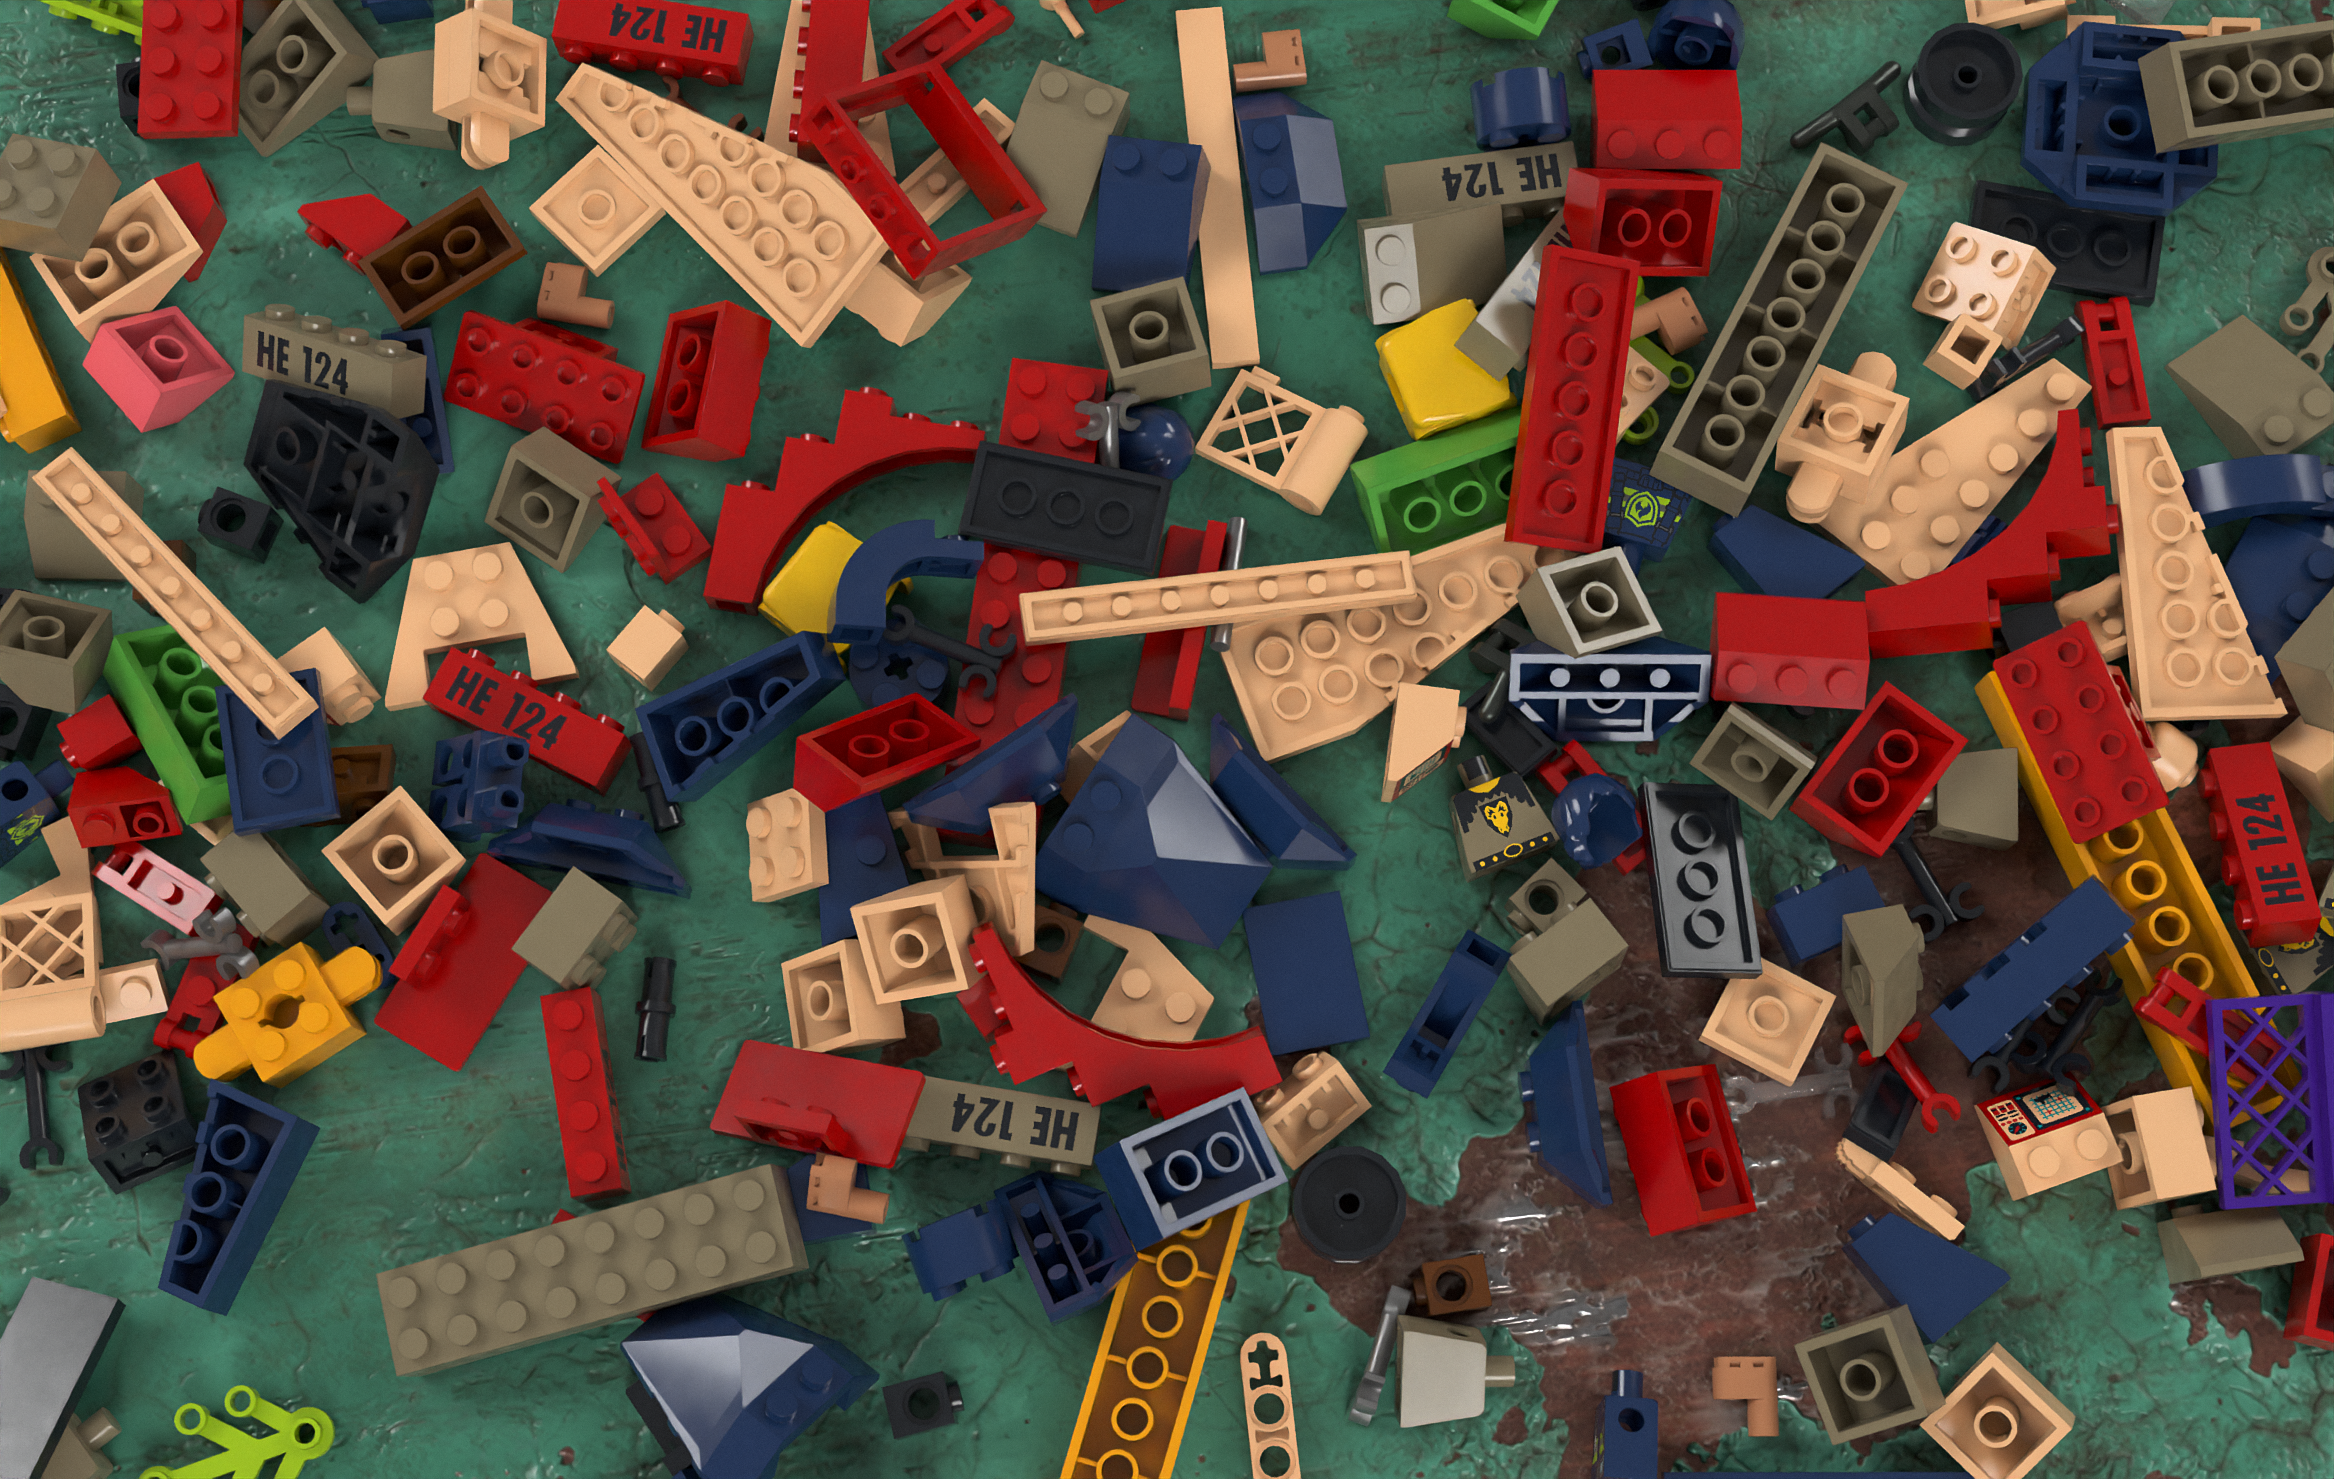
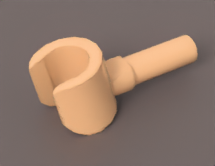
(1062, 9)

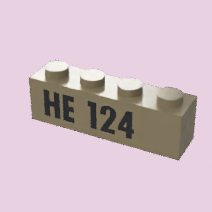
(1524, 180)
(1503, 327)
(333, 359)
(1005, 1124)

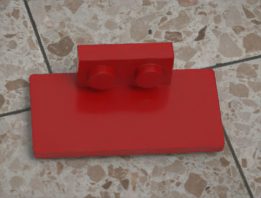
(545, 378)
(2083, 731)
(461, 962)
(818, 1103)

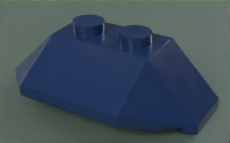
(1288, 178)
(2280, 576)
(1611, 694)
(1015, 769)
(1269, 807)
(601, 845)
(1566, 1110)
(1067, 1241)

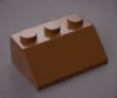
(442, 257)

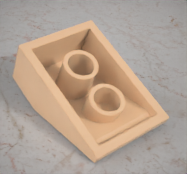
(129, 264)

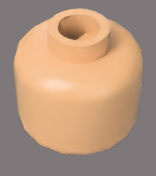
(2178, 755)

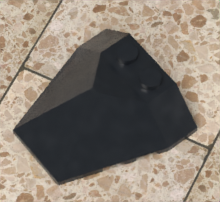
(345, 478)

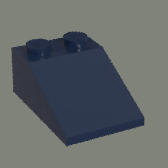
(1148, 212)
(1189, 1168)

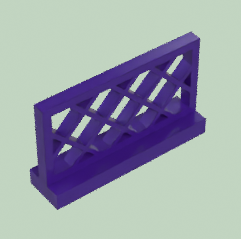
(2316, 1058)

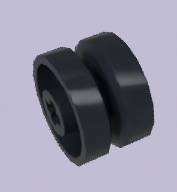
(1962, 84)
(1335, 1176)

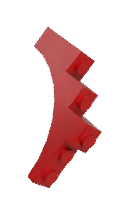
(812, 474)
(1964, 601)
(1106, 1061)

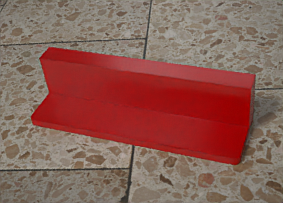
(1174, 656)

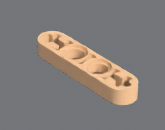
(1267, 1435)

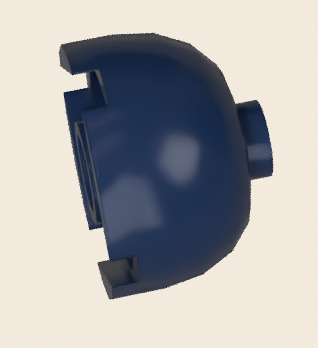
(1697, 35)

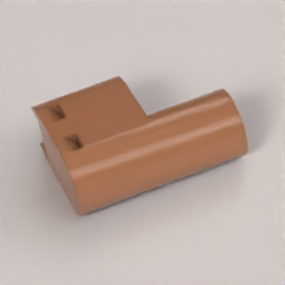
(1281, 65)
(564, 298)
(1673, 318)
(834, 1191)
(1753, 1381)

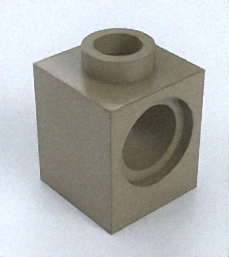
(1550, 880)

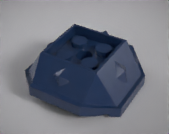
(2067, 135)

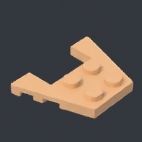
(466, 603)
(75, 878)
(998, 884)
(1151, 991)

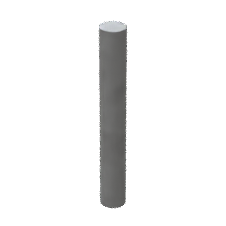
(1231, 561)

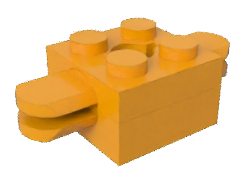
(289, 1015)

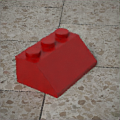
(1665, 119)
(1645, 217)
(707, 382)
(1789, 650)
(877, 751)
(1879, 773)
(1682, 1149)

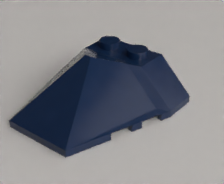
(1152, 844)
(740, 1381)

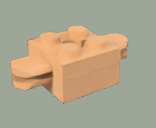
(489, 79)
(1841, 436)

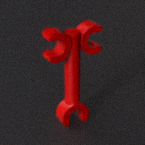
(1911, 1074)

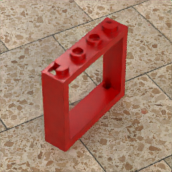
(961, 138)

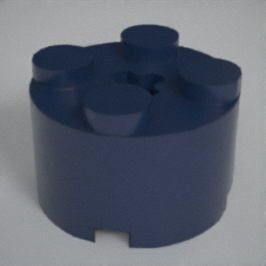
(1520, 109)
(874, 678)
(961, 1248)

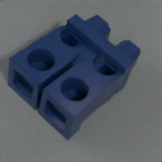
(479, 786)

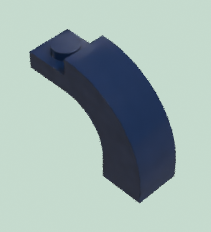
(2260, 487)
(885, 558)
(1446, 1014)

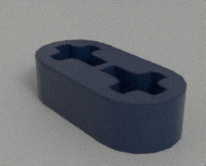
(367, 931)

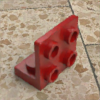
(657, 527)

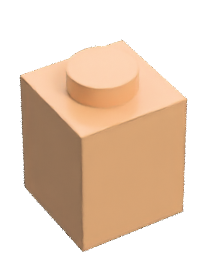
(1963, 351)
(649, 646)

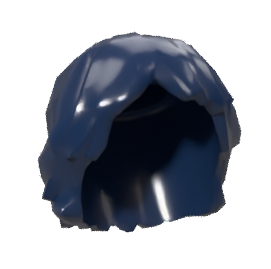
(1158, 445)
(1595, 819)

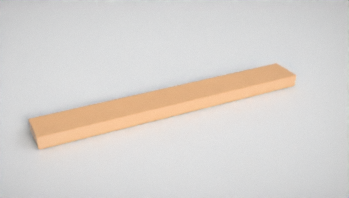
(1222, 226)
(176, 593)
(1217, 598)

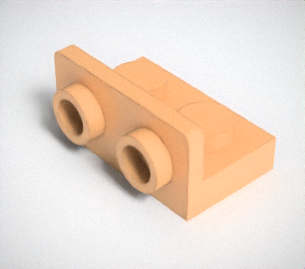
(1309, 1107)

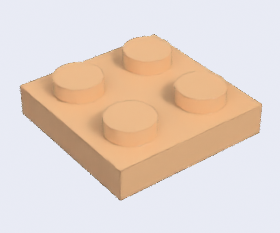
(597, 210)
(786, 846)
(1769, 1021)

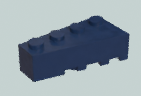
(734, 712)
(861, 864)
(2033, 967)
(232, 1196)

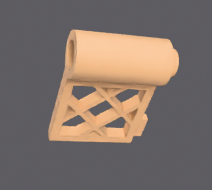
(1319, 450)
(59, 1009)

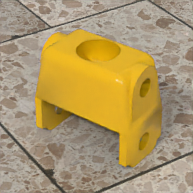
(1433, 379)
(803, 588)

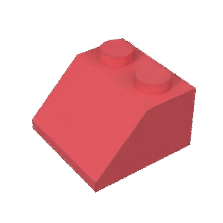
(156, 367)

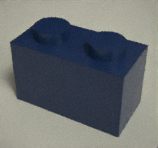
(1811, 920)

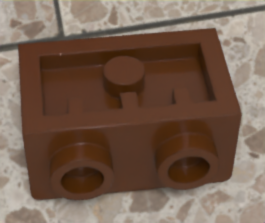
(362, 780)

